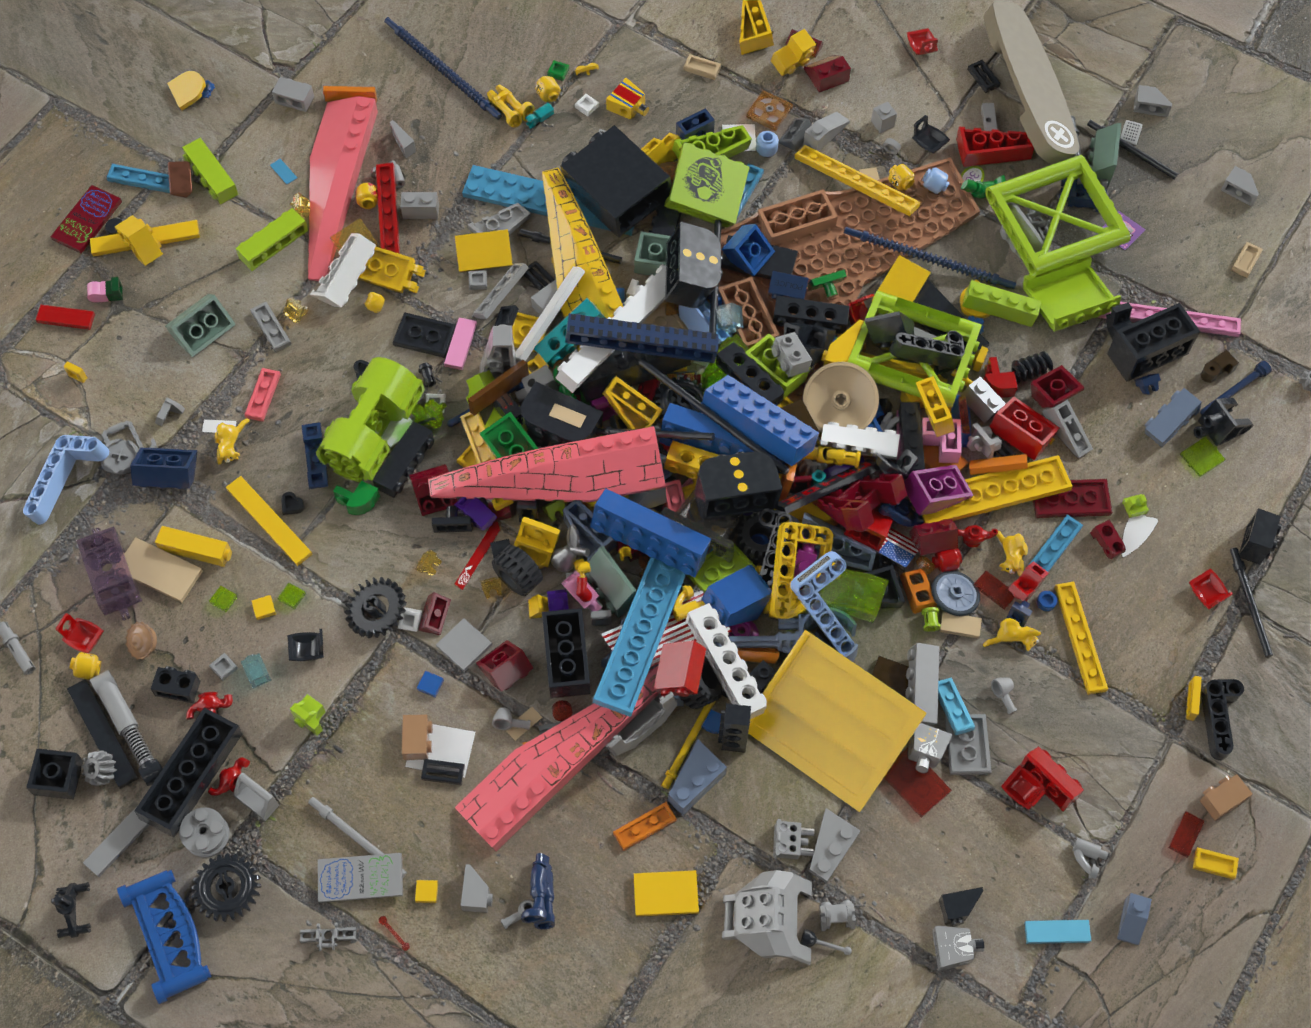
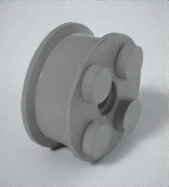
(193, 829)

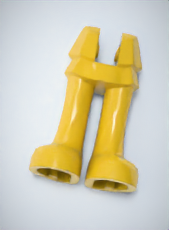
(504, 96)

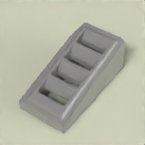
(403, 140)

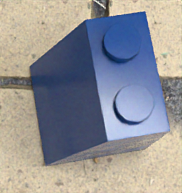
(738, 596)

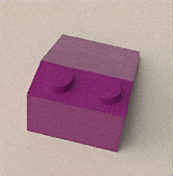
(936, 489)

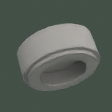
(891, 146)

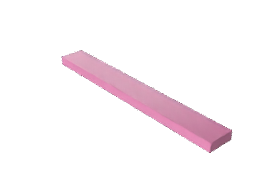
(1205, 322)

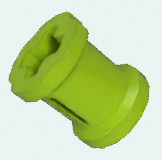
(931, 619)

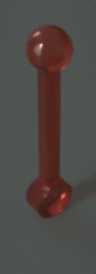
(383, 921)

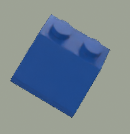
(748, 249)

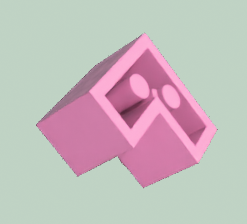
(948, 444)

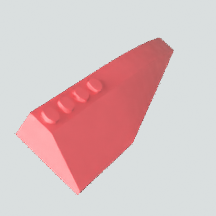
(334, 174)

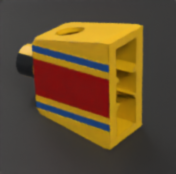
(627, 100)

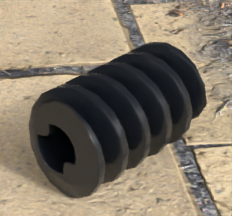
(1032, 365)

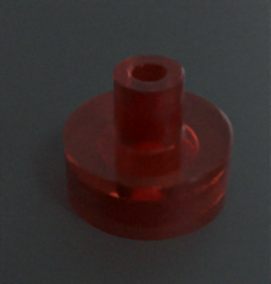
(561, 710)

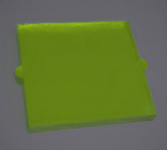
(1202, 456)

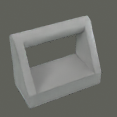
(255, 797)

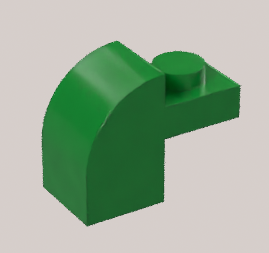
(360, 501)

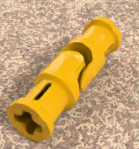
(835, 456)

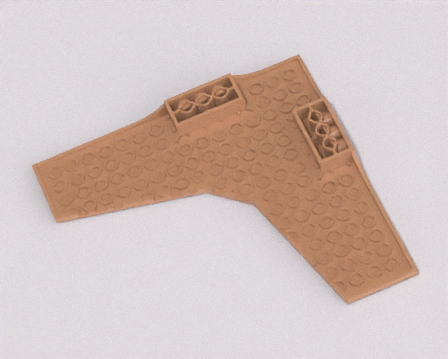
(816, 229)

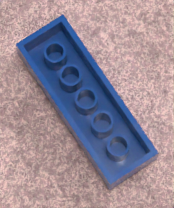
(687, 420)
(761, 420)
(650, 532)

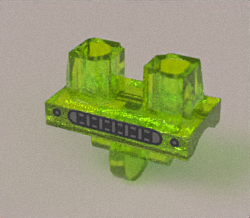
(430, 414)

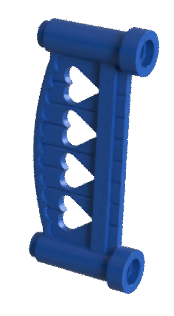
(172, 978)

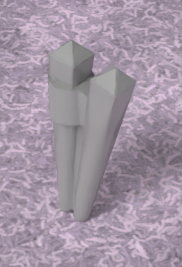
(888, 423)

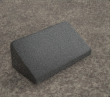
(794, 135)

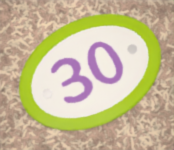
(974, 173)

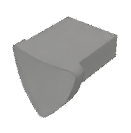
(168, 405)

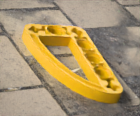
(789, 561)

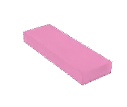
(460, 343)

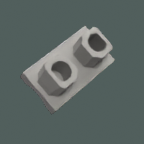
(982, 441)

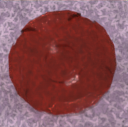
(964, 415)

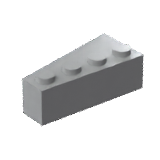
(499, 351)

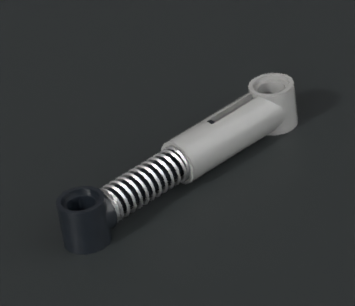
(126, 725)

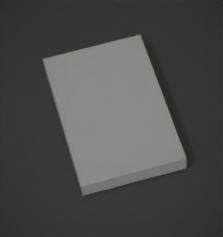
(969, 751)

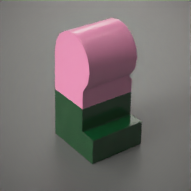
(105, 290)

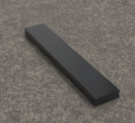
(102, 731)

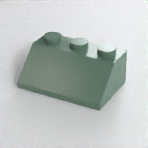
(1105, 151)
(650, 253)
(200, 324)
(610, 583)

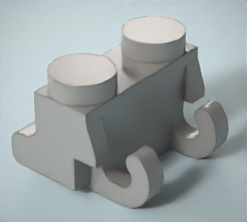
(837, 913)

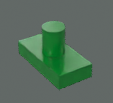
(827, 282)

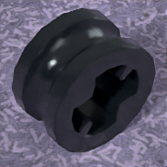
(881, 560)

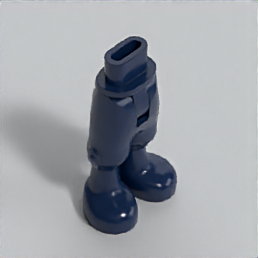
(542, 893)

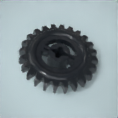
(664, 394)
(369, 594)
(230, 905)

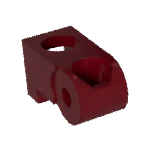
(1108, 539)

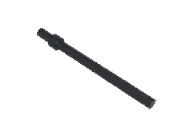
(1153, 162)
(538, 237)
(1239, 568)

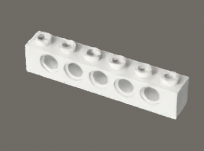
(734, 689)

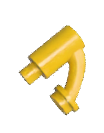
(680, 611)

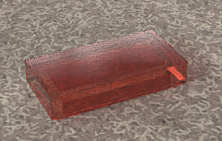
(994, 589)
(1186, 834)

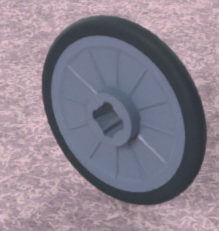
(944, 595)

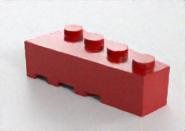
(992, 146)

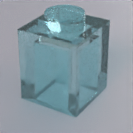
(729, 317)
(255, 670)

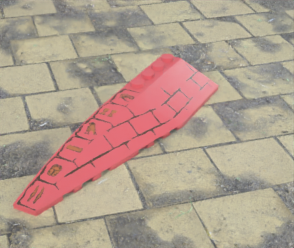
(566, 472)
(543, 768)

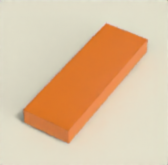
(335, 93)
(998, 464)
(644, 826)

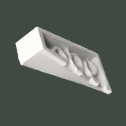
(345, 271)
(867, 441)

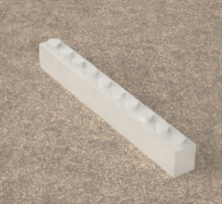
(636, 309)

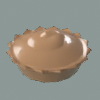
(141, 640)

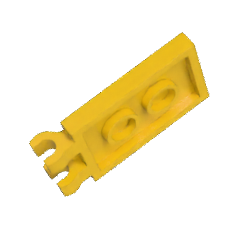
(392, 271)

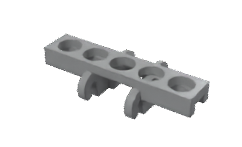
(1037, 224)
(320, 939)

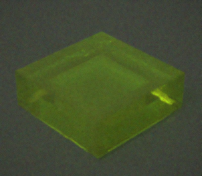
(291, 596)
(223, 599)

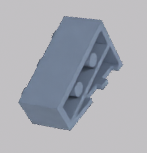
(1172, 417)
(581, 517)
(696, 778)

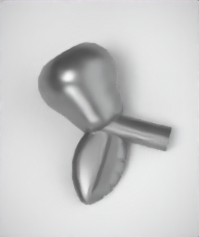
(564, 557)

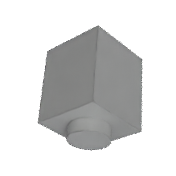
(883, 117)

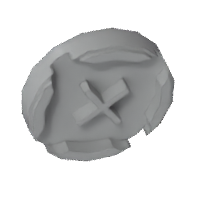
(120, 456)

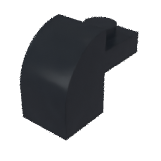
(1118, 318)

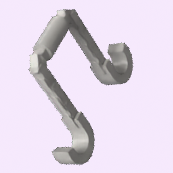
(120, 426)

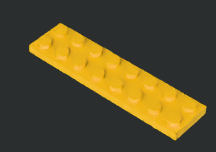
(1008, 488)

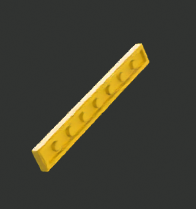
(857, 180)

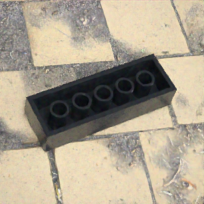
(626, 367)
(188, 772)

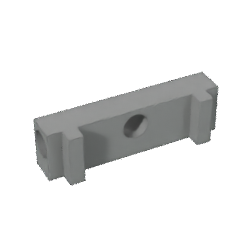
(988, 116)

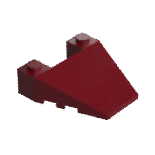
(854, 503)

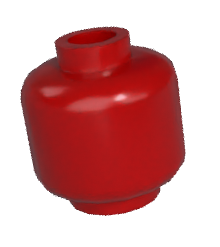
(947, 560)

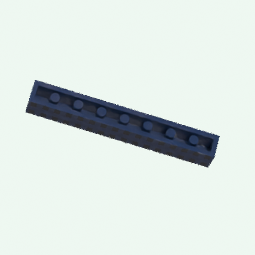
(641, 338)

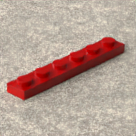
(387, 207)

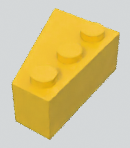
(754, 27)
(630, 405)

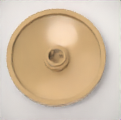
(841, 395)

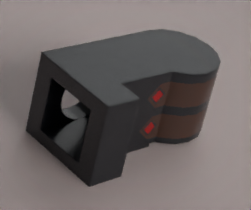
(505, 405)

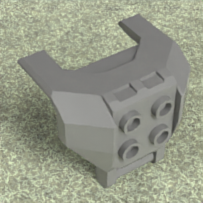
(643, 724)
(768, 915)

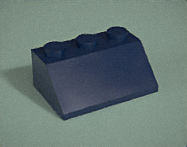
(164, 468)

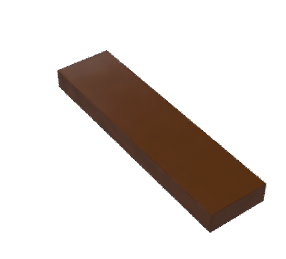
(498, 387)

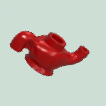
(975, 535)
(209, 701)
(229, 777)

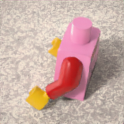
(580, 589)

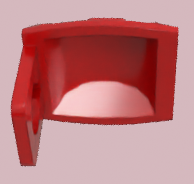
(922, 41)
(858, 310)
(1209, 589)
(81, 634)
(1024, 787)

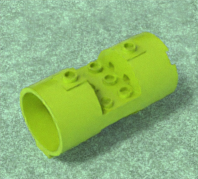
(383, 395)

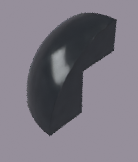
(813, 338)

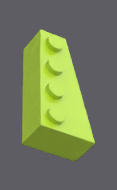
(726, 142)

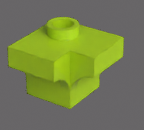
(478, 382)
(308, 714)

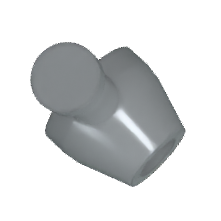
(1002, 687)
(503, 720)
(516, 916)

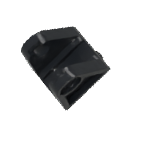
(1219, 424)

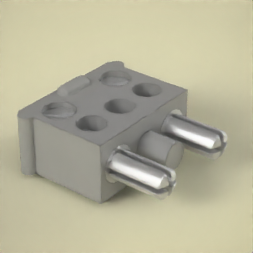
(782, 841)

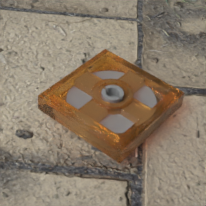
(769, 110)

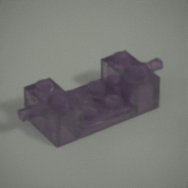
(113, 588)

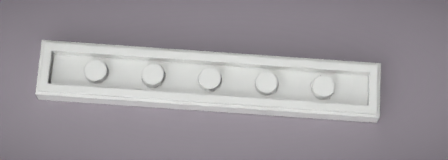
(549, 313)

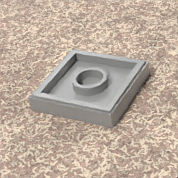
(464, 645)

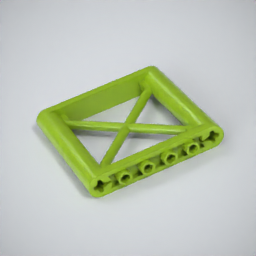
(1044, 261)
(885, 304)

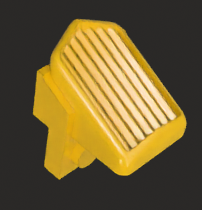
(537, 540)

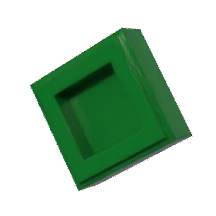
(558, 70)

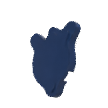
(901, 513)

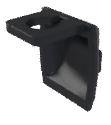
(929, 136)
(891, 467)
(305, 646)

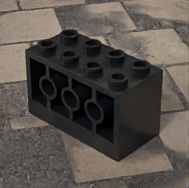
(1153, 342)

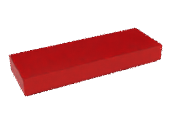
(65, 317)

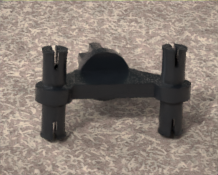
(66, 905)

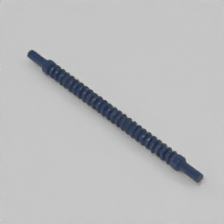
(443, 68)
(865, 236)

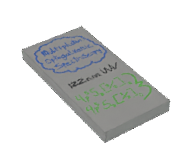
(360, 877)

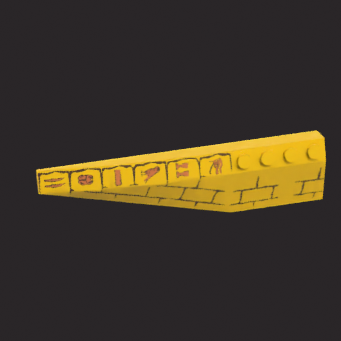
(575, 246)

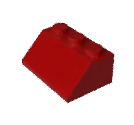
(1023, 428)
(1059, 785)

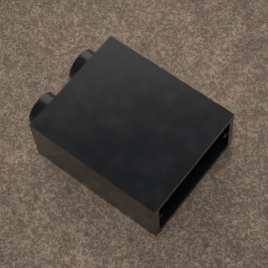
(616, 180)

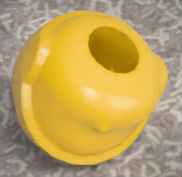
(374, 302)

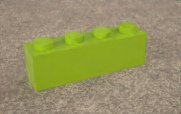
(210, 171)
(271, 239)
(1001, 303)

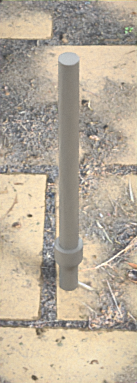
(327, 813)

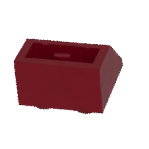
(422, 492)

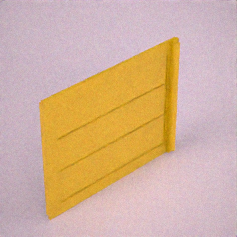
(834, 720)

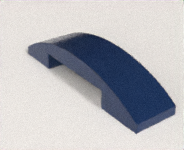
(317, 471)

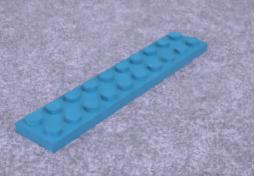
(509, 189)
(639, 638)

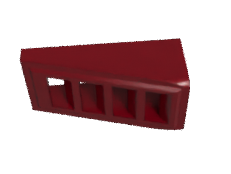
(801, 483)

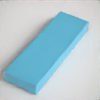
(954, 707)
(1057, 931)

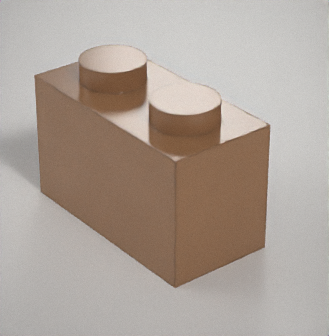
(416, 737)
(1225, 797)

